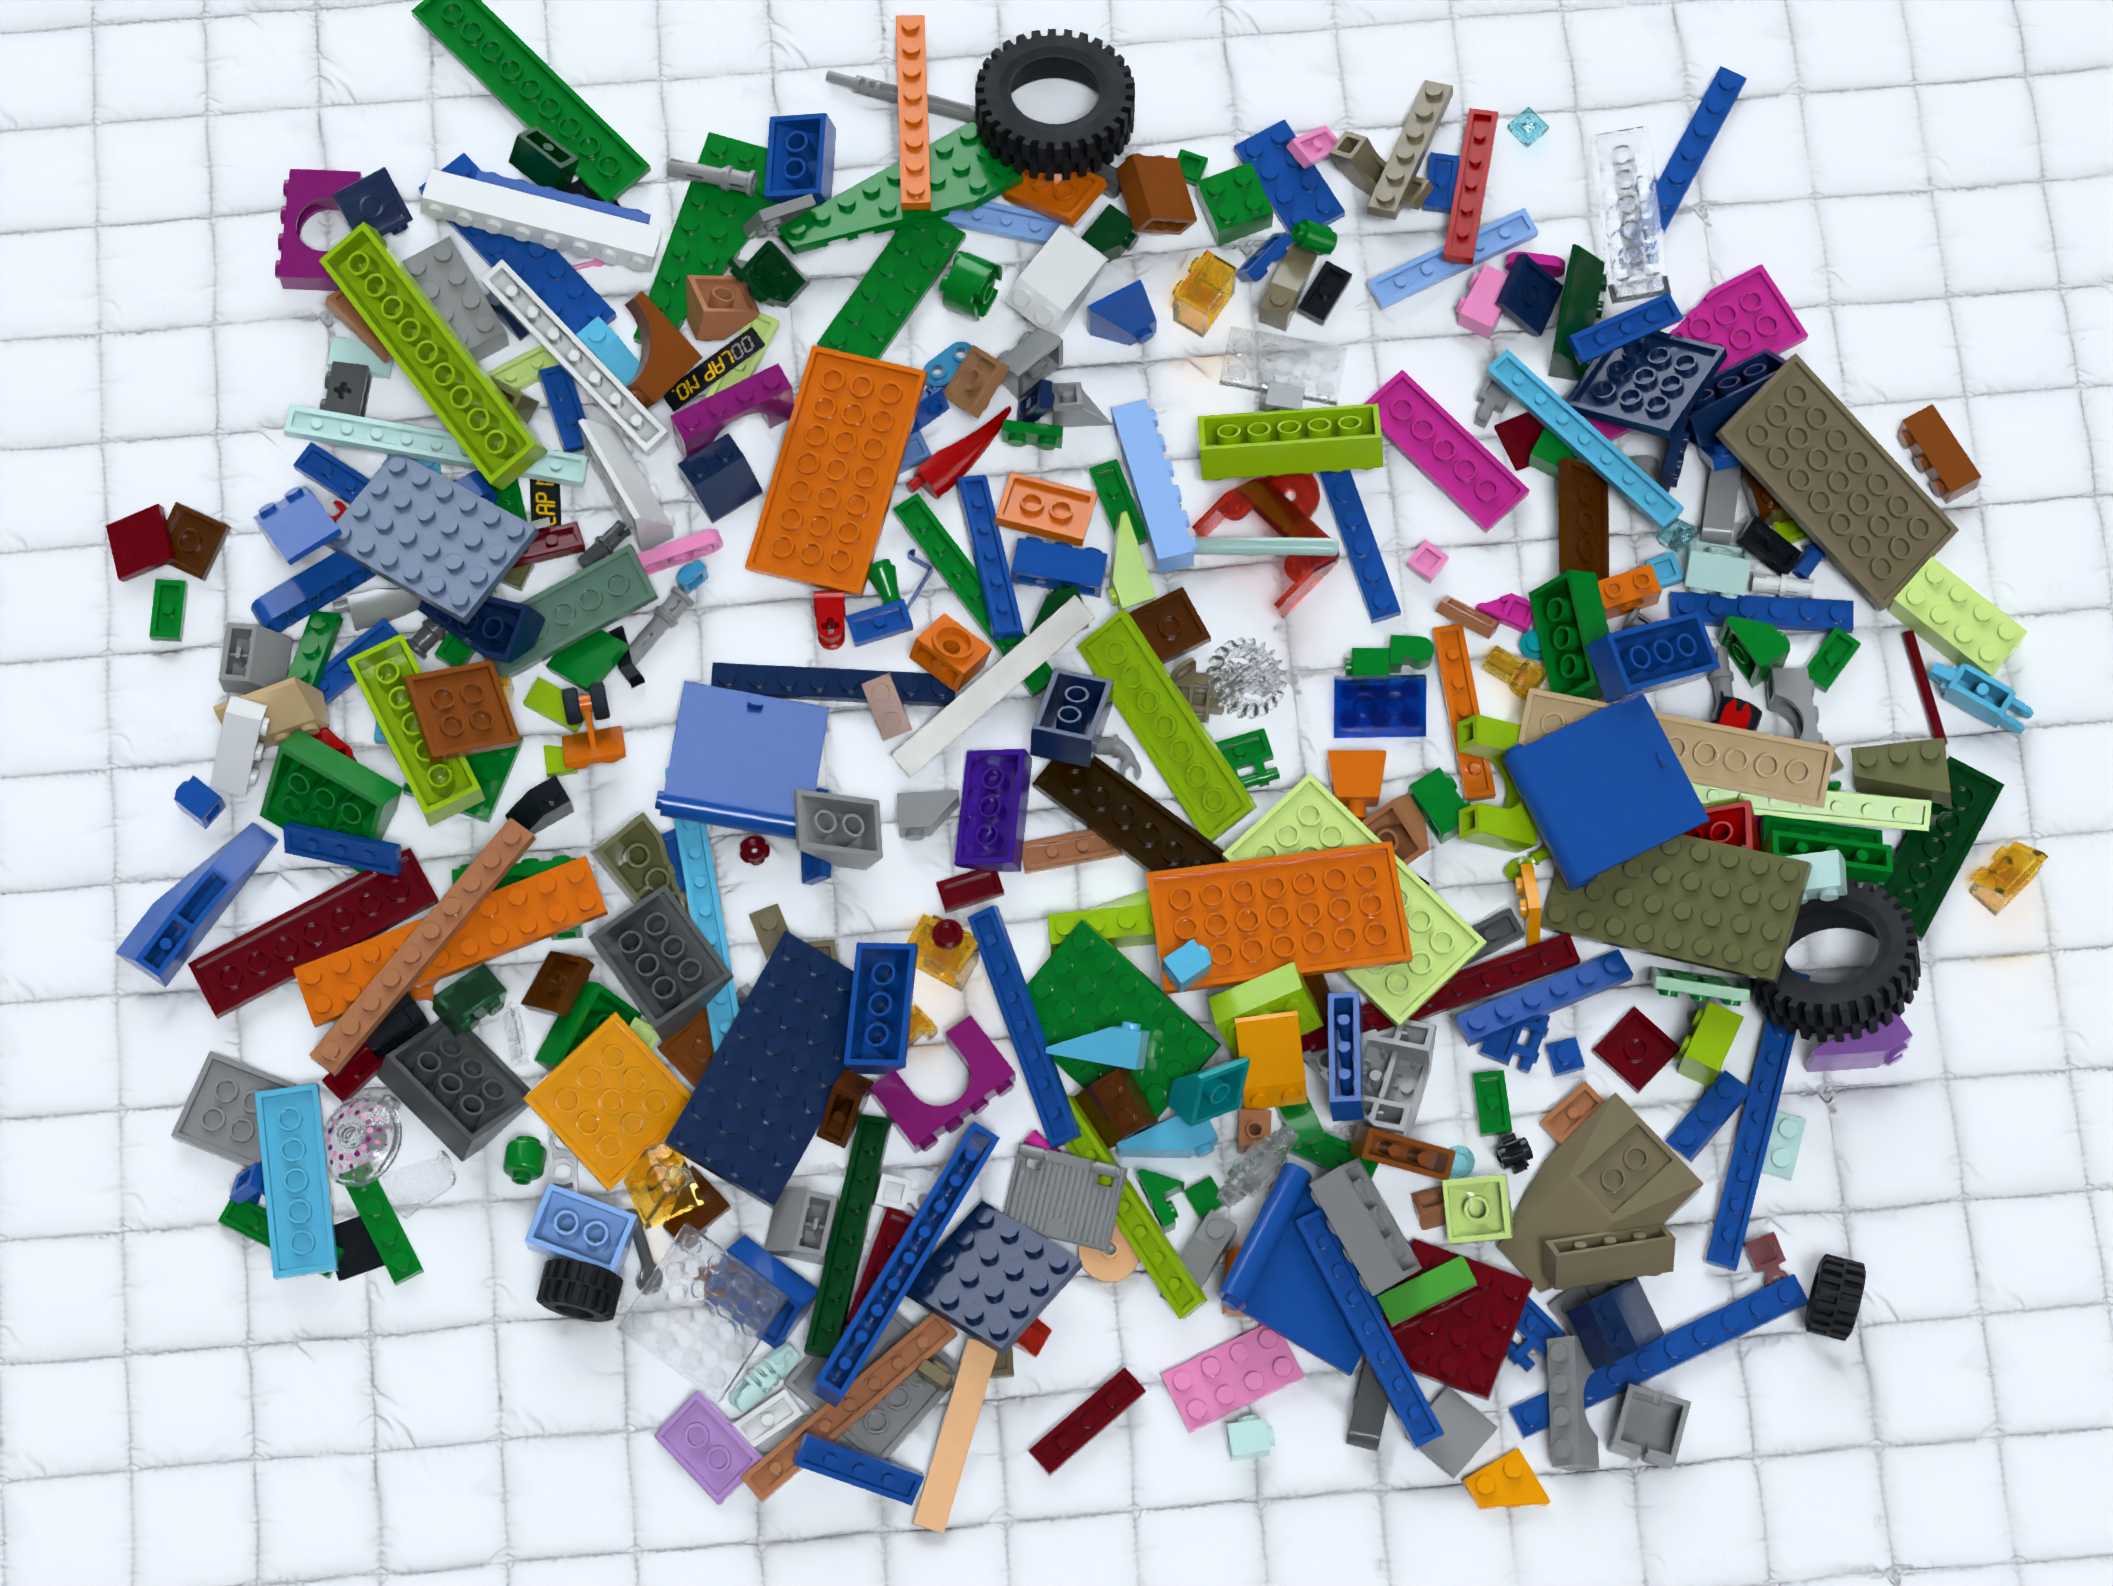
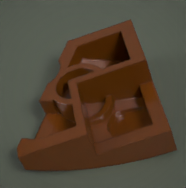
(703, 1215)

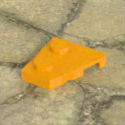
(1529, 903)
(1506, 1484)

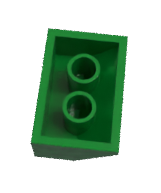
(589, 1011)

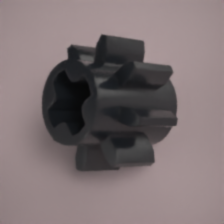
(1513, 1153)

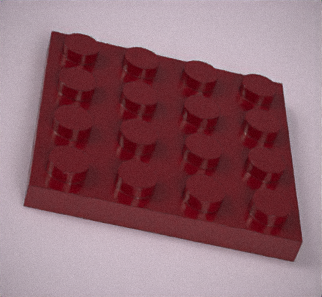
(1465, 1336)

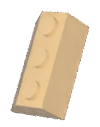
(290, 707)

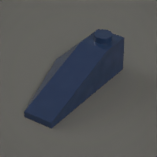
(496, 631)

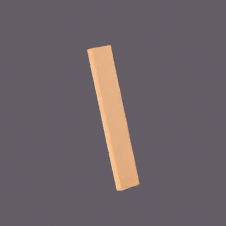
(955, 1436)

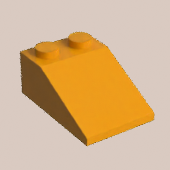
(1275, 1059)

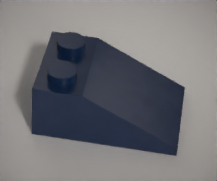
(1615, 1323)

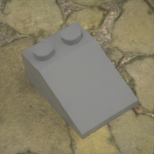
(838, 828)

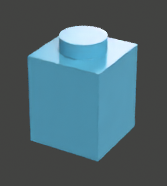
(1187, 965)

